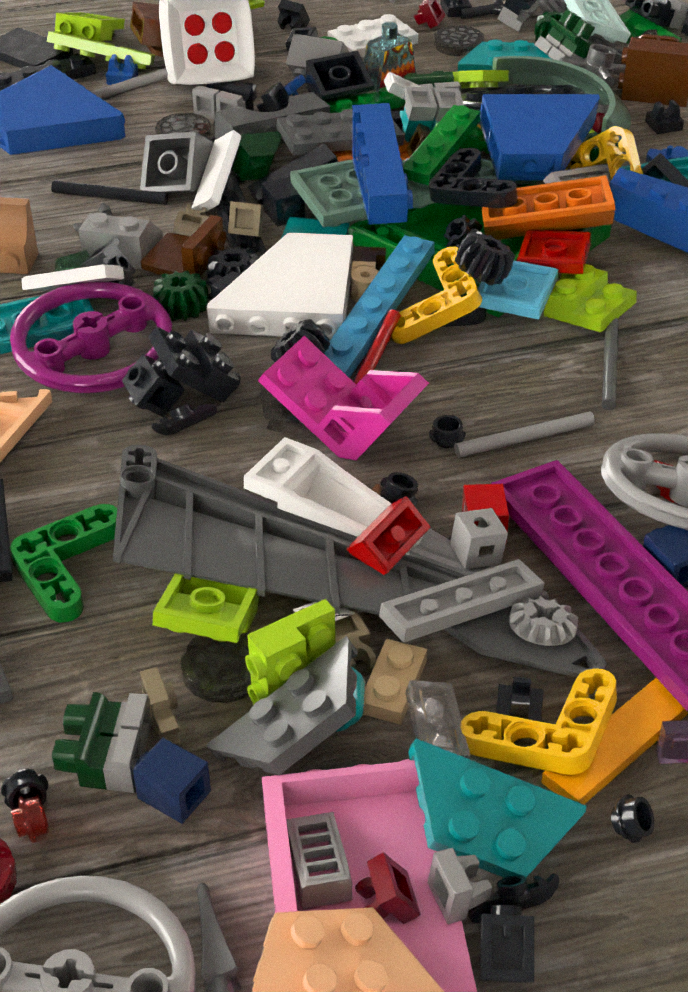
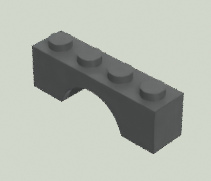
(248, 121)

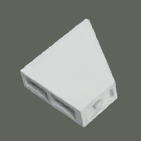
(288, 284)

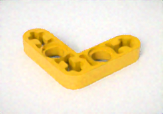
(608, 152)
(416, 319)
(486, 729)

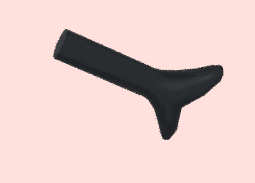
(494, 8)

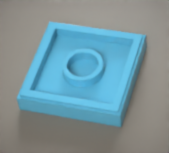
(522, 292)

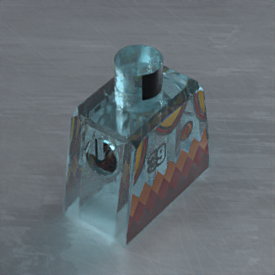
(389, 54)

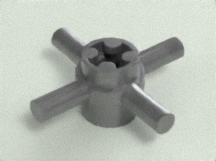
(599, 62)

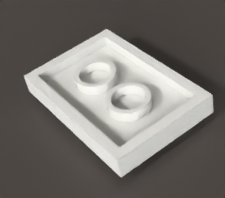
(358, 35)

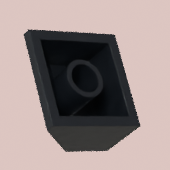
(338, 76)

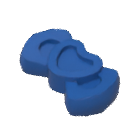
(294, 84)
(669, 153)

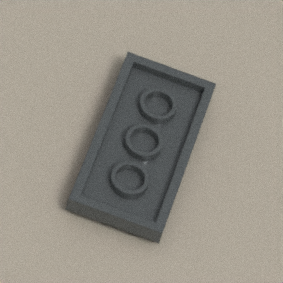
(311, 131)

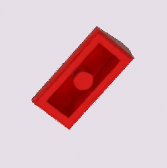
(389, 536)

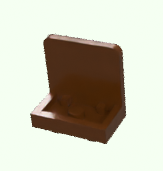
(186, 252)

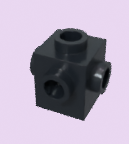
(152, 386)

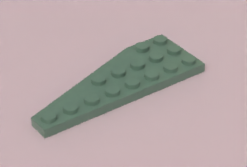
(335, 194)

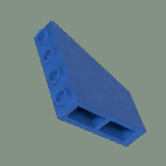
(54, 113)
(535, 132)

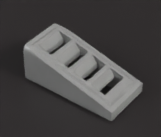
(322, 888)

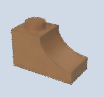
(17, 236)

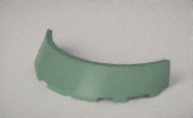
(554, 72)

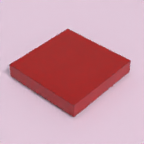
(556, 249)

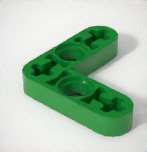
(48, 559)

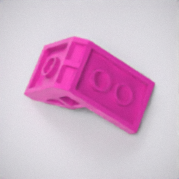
(332, 405)

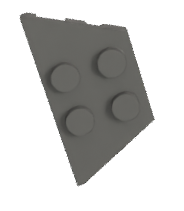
(295, 715)

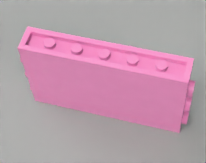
(374, 815)

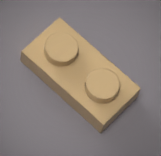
(389, 679)

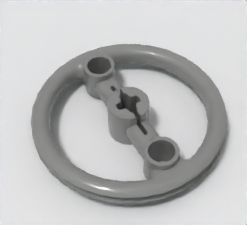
(630, 467)
(73, 969)

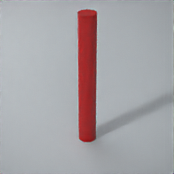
(379, 344)

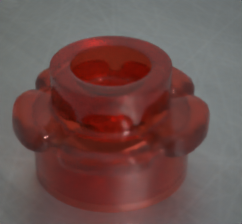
(30, 818)

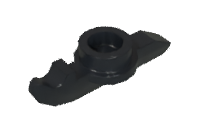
(183, 417)
(517, 892)

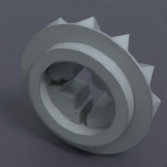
(543, 621)

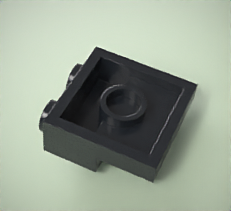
(196, 362)

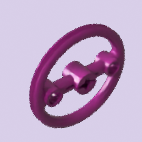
(90, 334)

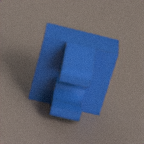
(120, 72)

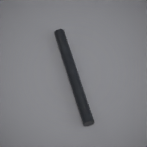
(109, 192)

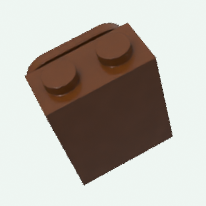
(146, 26)
(655, 70)

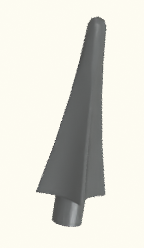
(217, 963)

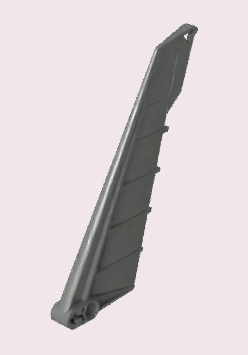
(232, 537)

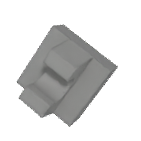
(451, 885)

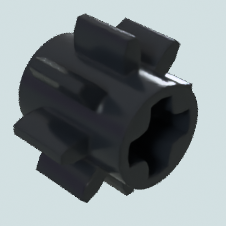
(458, 230)

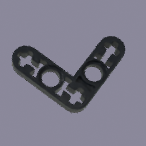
(457, 185)

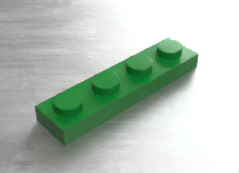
(441, 143)

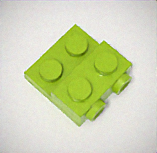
(88, 25)
(588, 299)
(206, 608)
(288, 647)

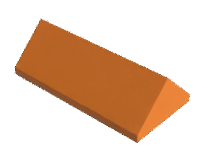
(553, 207)

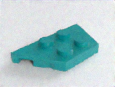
(482, 56)
(488, 812)

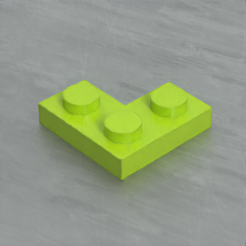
(481, 78)

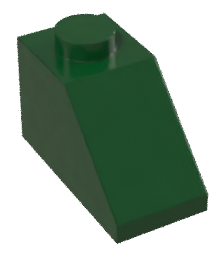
(256, 154)

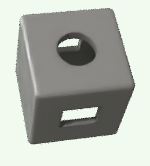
(468, 538)

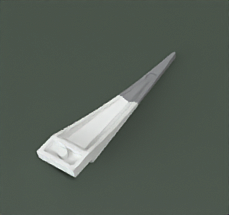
(323, 492)

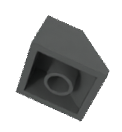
(174, 162)

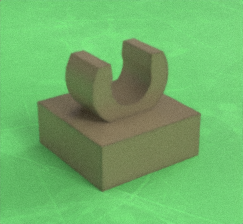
(245, 218)

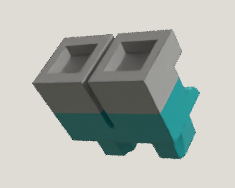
(426, 107)

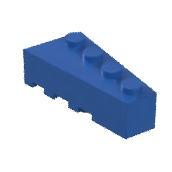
(379, 165)
(651, 207)

